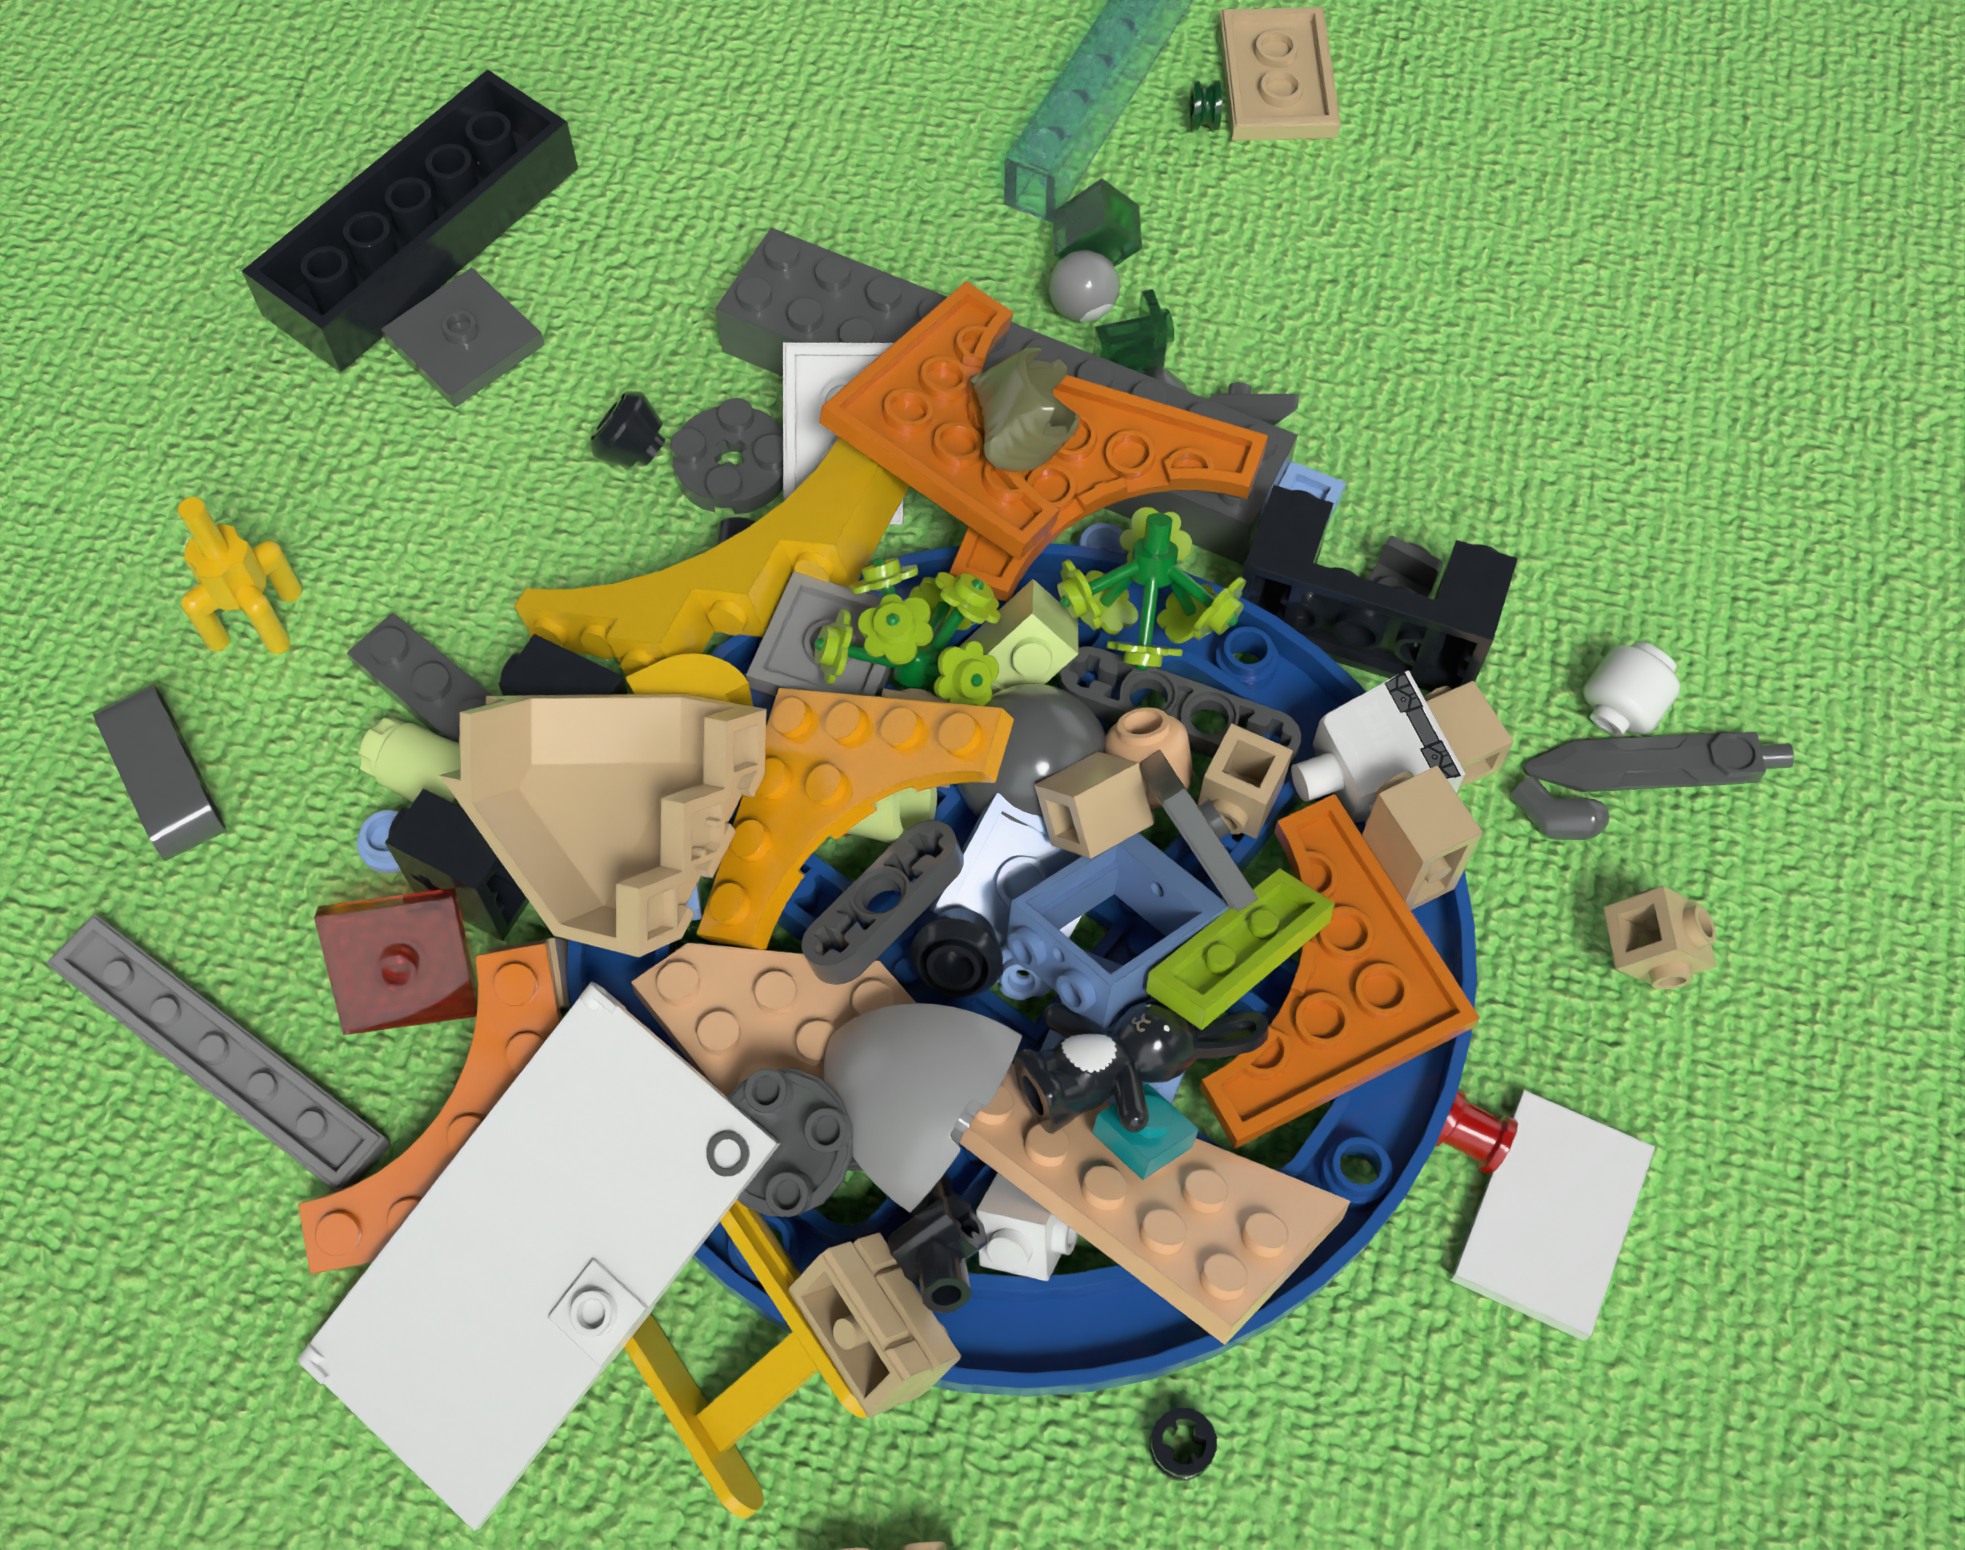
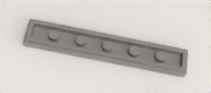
(219, 1055)

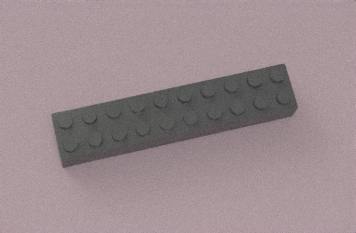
(817, 296)

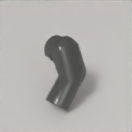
(1560, 817)

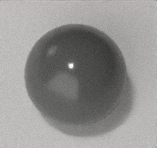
(1046, 737)

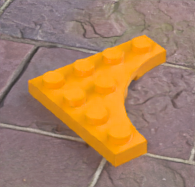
(822, 776)

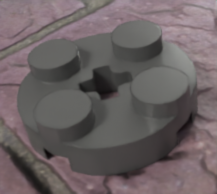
(723, 430)

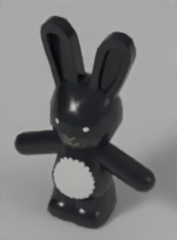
(1144, 1045)

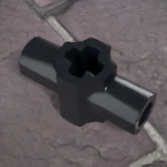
(936, 1246)

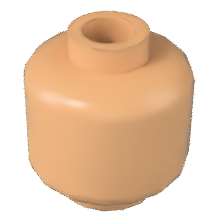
(1144, 733)

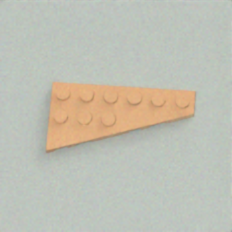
(1198, 1232)

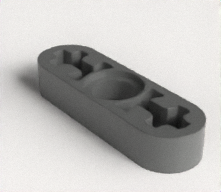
(888, 873)

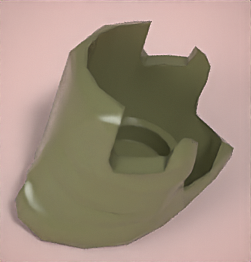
(1020, 412)

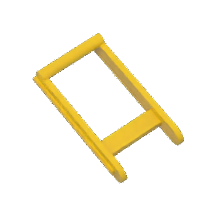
(715, 1427)

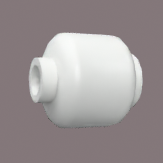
(1632, 689)

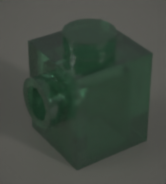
(1098, 221)

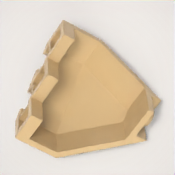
(609, 804)

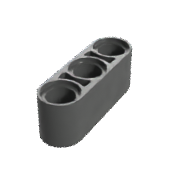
(159, 772)

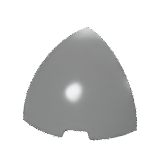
(914, 1087)

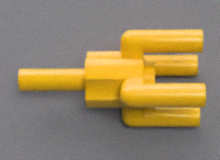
(233, 579)

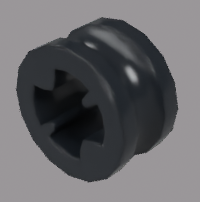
(1202, 1434)

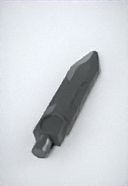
(1660, 762)

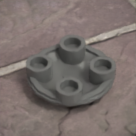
(812, 1135)

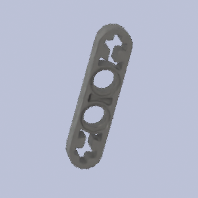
(1181, 696)

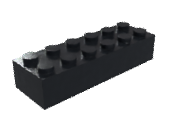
(412, 219)

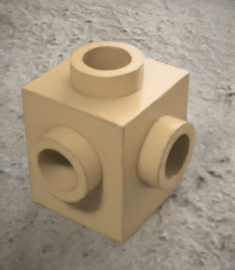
(1661, 937)

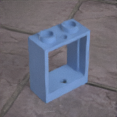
(1133, 874)

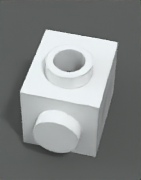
(1021, 1232)

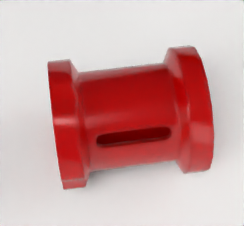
(1478, 1133)

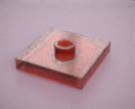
(398, 961)

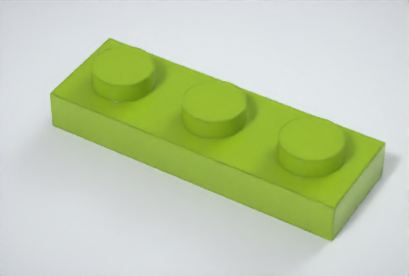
(1239, 949)

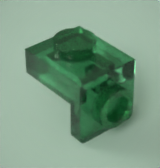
(1137, 341)

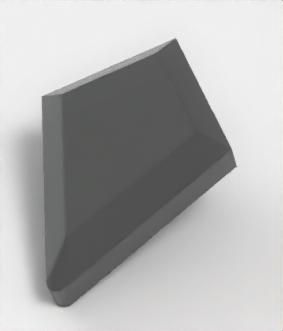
(1265, 407)

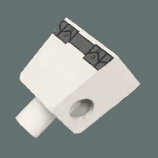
(1372, 742)

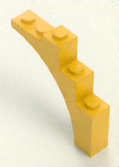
(734, 588)

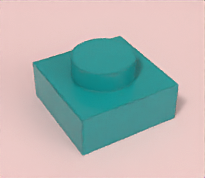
(1156, 1145)

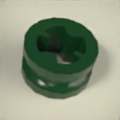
(1205, 105)

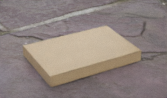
(1278, 74)

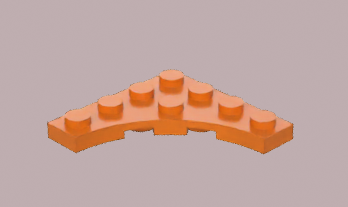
(926, 425)
(1118, 453)
(1361, 994)
(513, 1021)

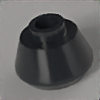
(628, 432)
(957, 954)

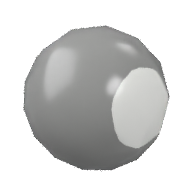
(1084, 286)

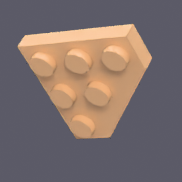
(755, 1009)

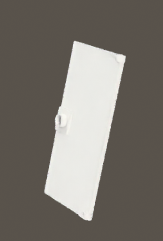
(535, 1255)

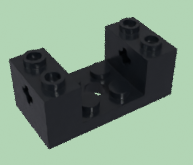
(1369, 622)
(437, 839)

